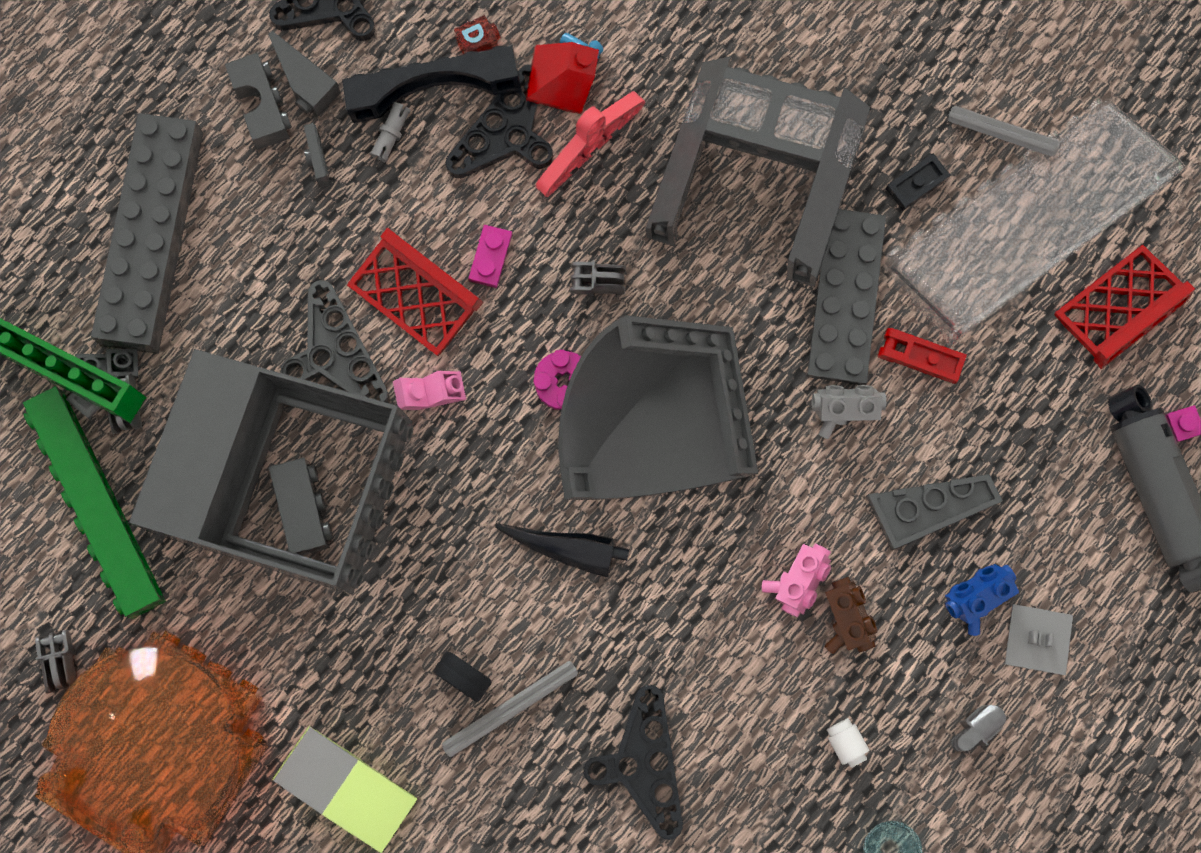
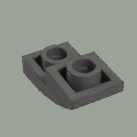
(115, 361)

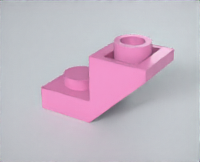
(430, 391)

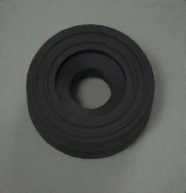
(462, 676)

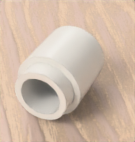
(848, 743)

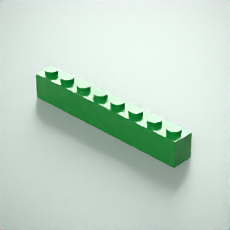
(94, 503)

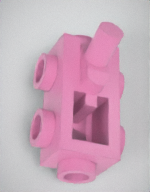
(798, 586)

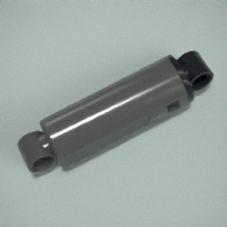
(1160, 480)

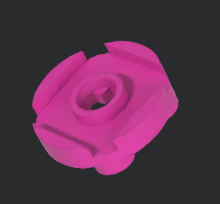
(546, 381)

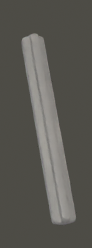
(509, 709)

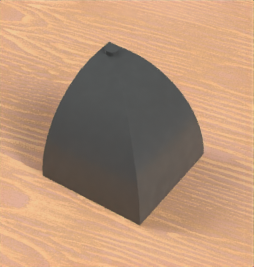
(654, 412)

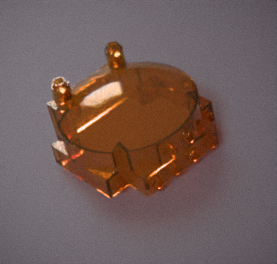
(151, 746)

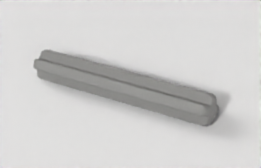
(1004, 131)

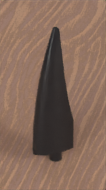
(579, 550)

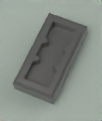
(315, 155)

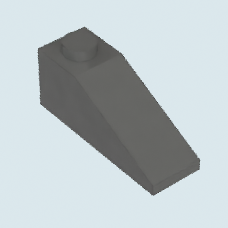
(310, 85)

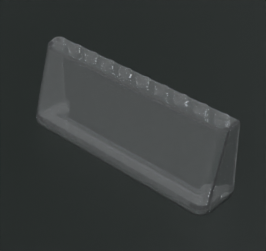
(1030, 219)

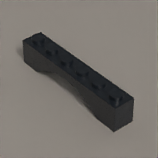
(374, 93)

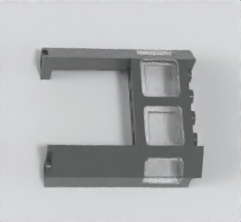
(775, 123)

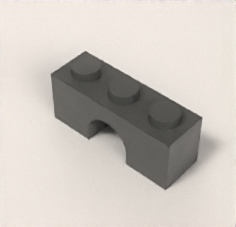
(266, 123)

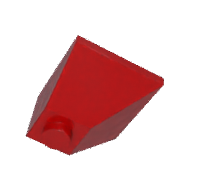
(562, 75)

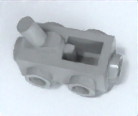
(841, 405)

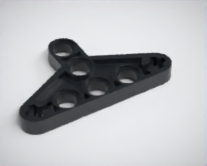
(322, 13)
(497, 143)
(645, 780)

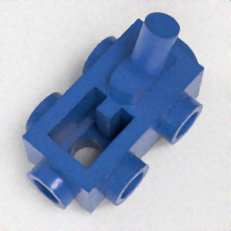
(981, 595)

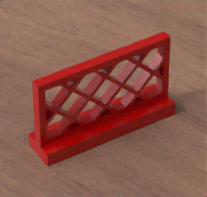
(430, 272)
(1135, 327)

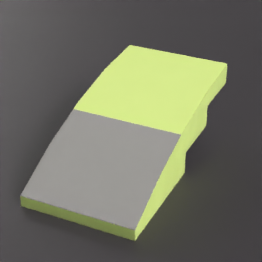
(344, 789)

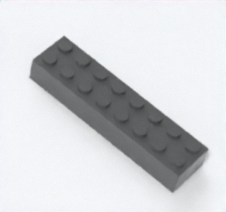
(147, 233)

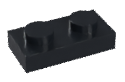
(918, 182)

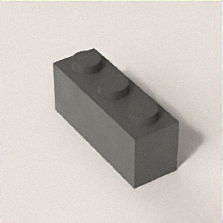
(300, 506)

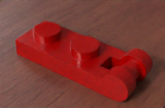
(922, 355)

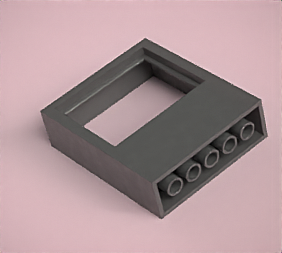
(217, 451)

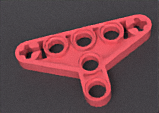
(592, 132)

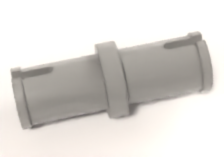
(390, 132)

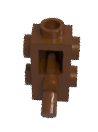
(852, 622)

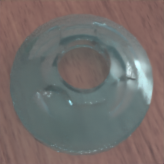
(893, 830)

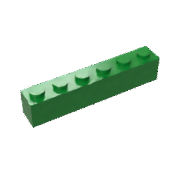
(69, 372)

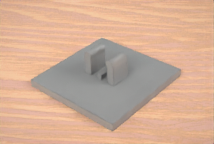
(1039, 639)

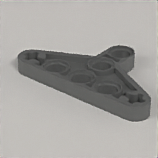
(328, 339)

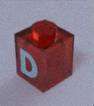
(477, 35)

